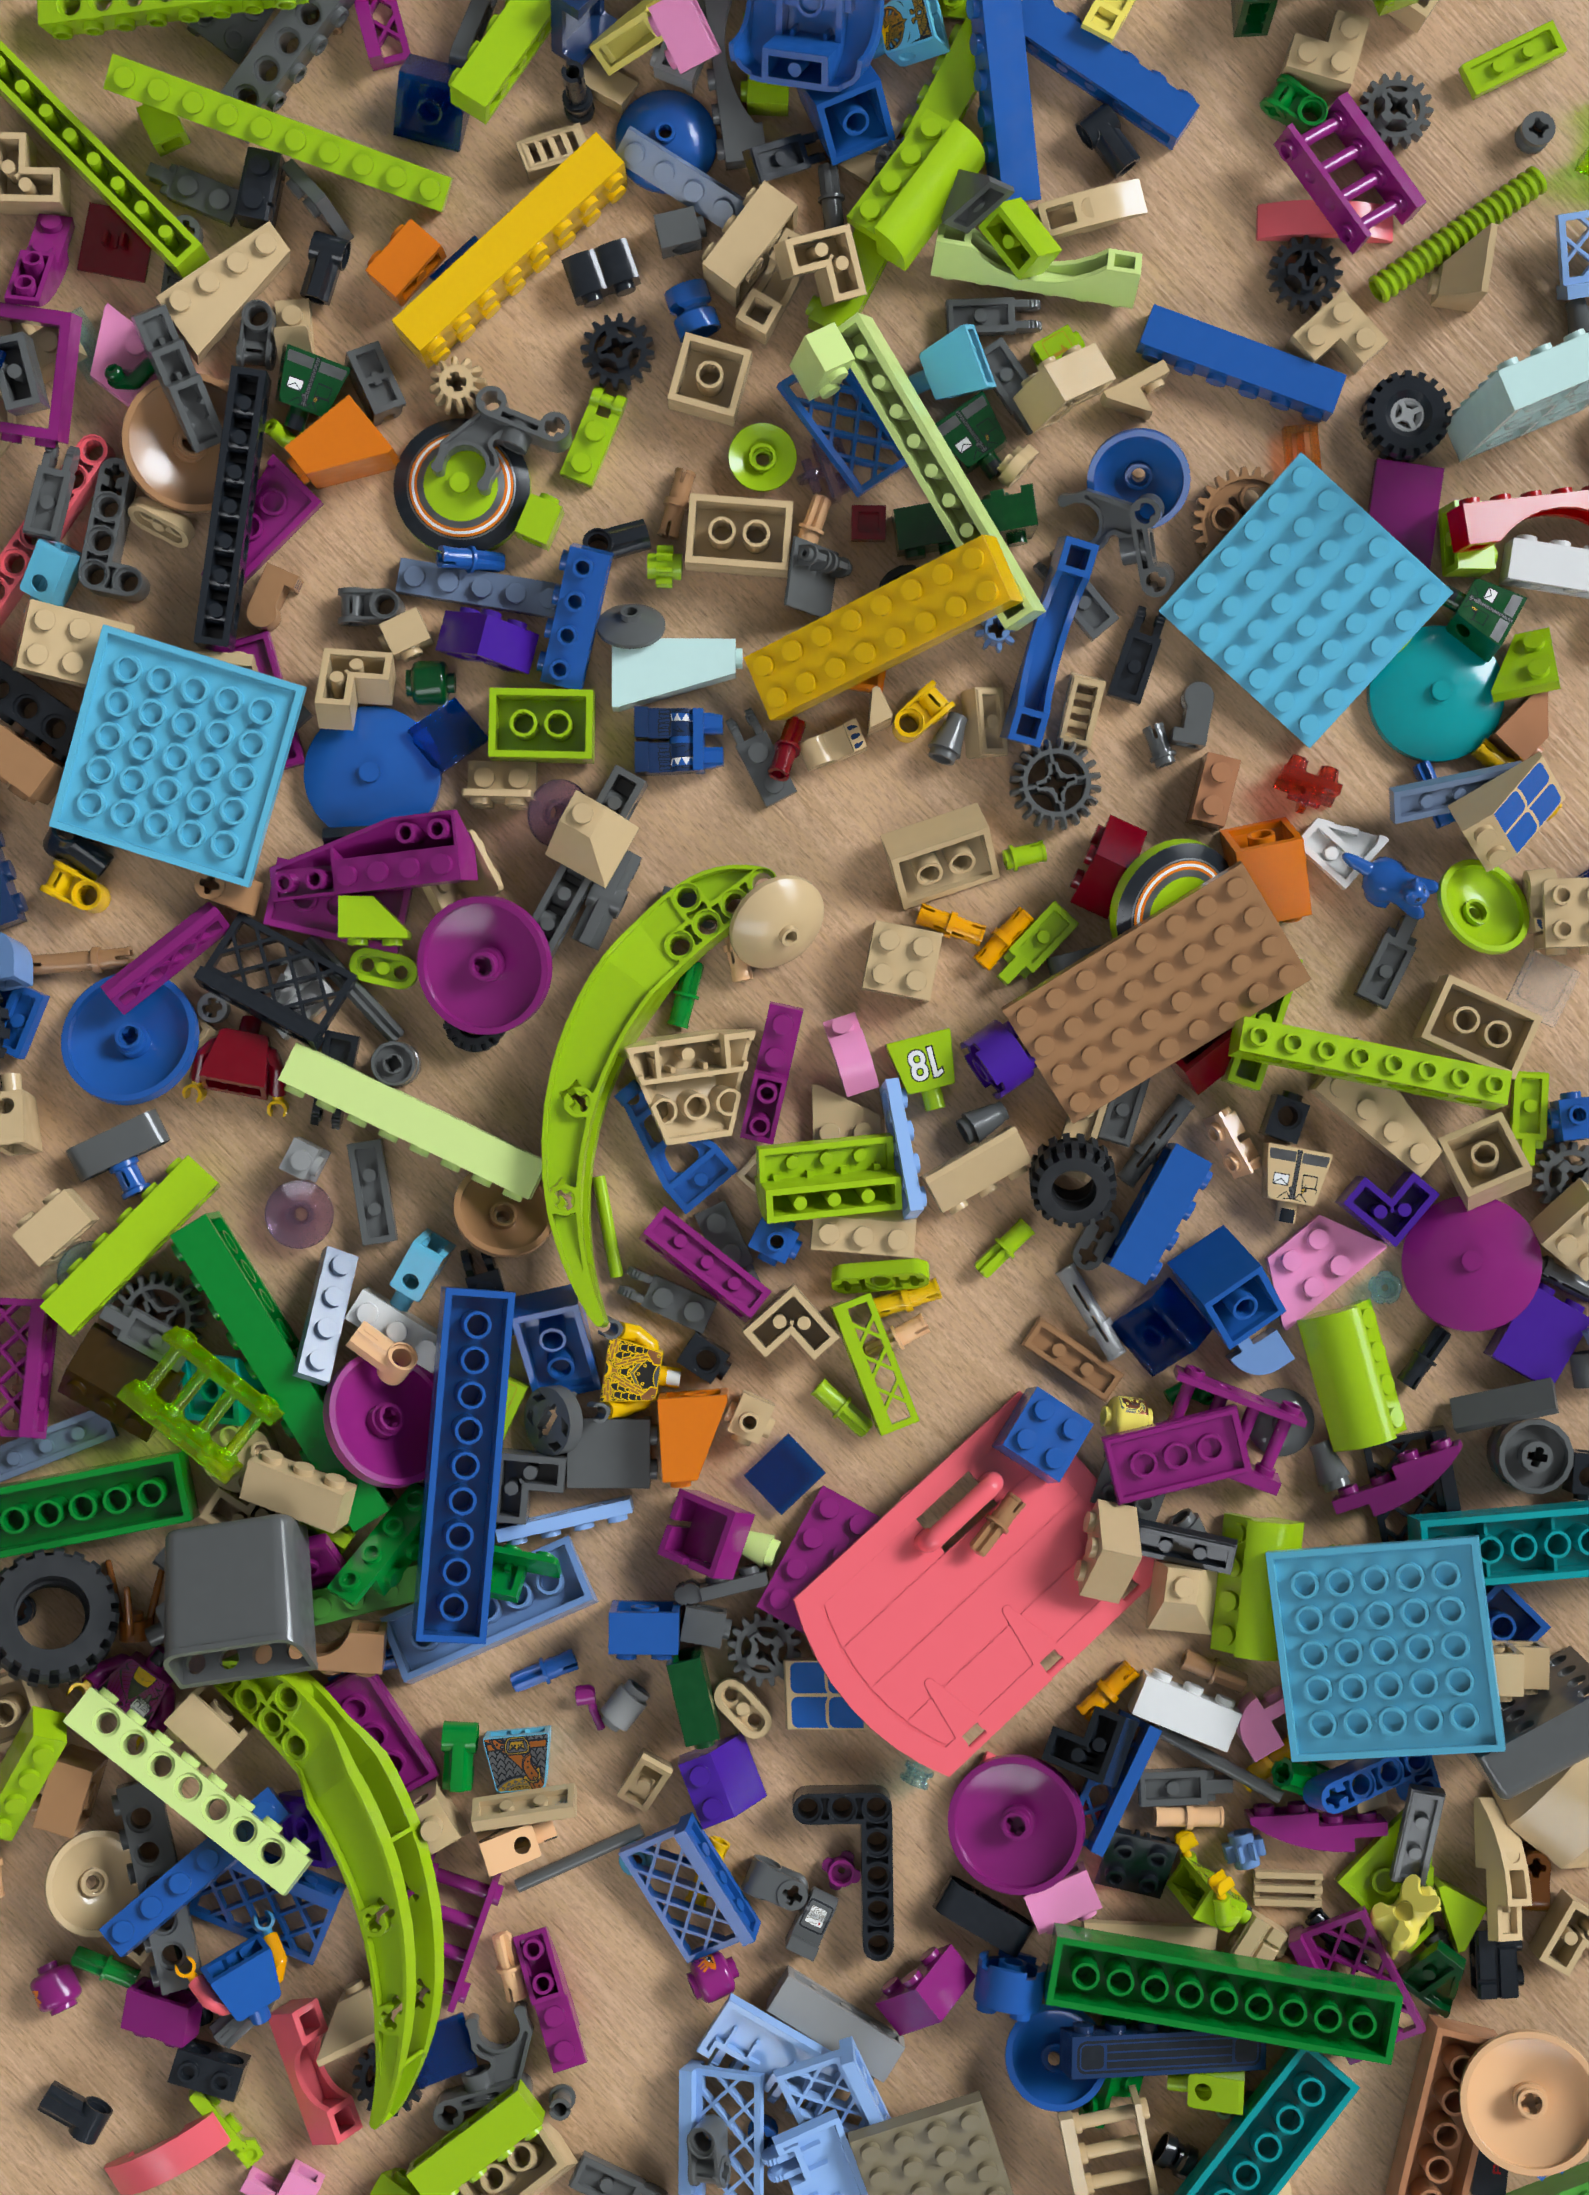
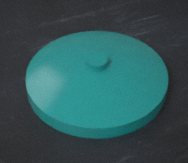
(1435, 698)

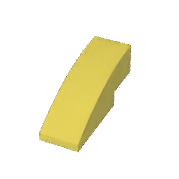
(626, 38)

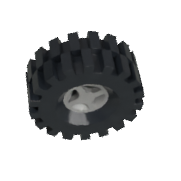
(1418, 406)

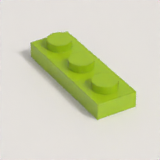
(1512, 60)

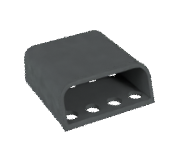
(238, 1591)
(1542, 1730)

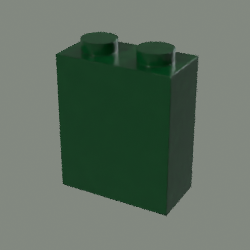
(694, 1697)

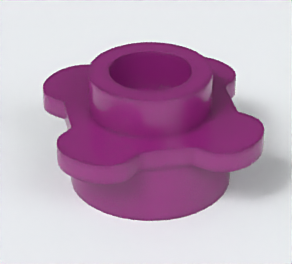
(837, 1879)

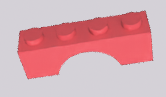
(325, 2107)

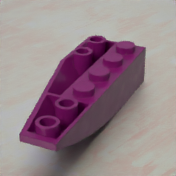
(381, 857)

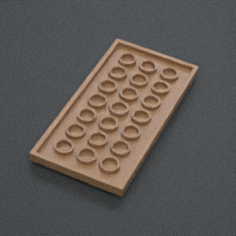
(1156, 992)

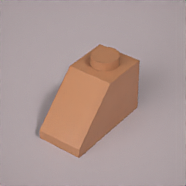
(1524, 728)

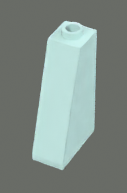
(671, 669)

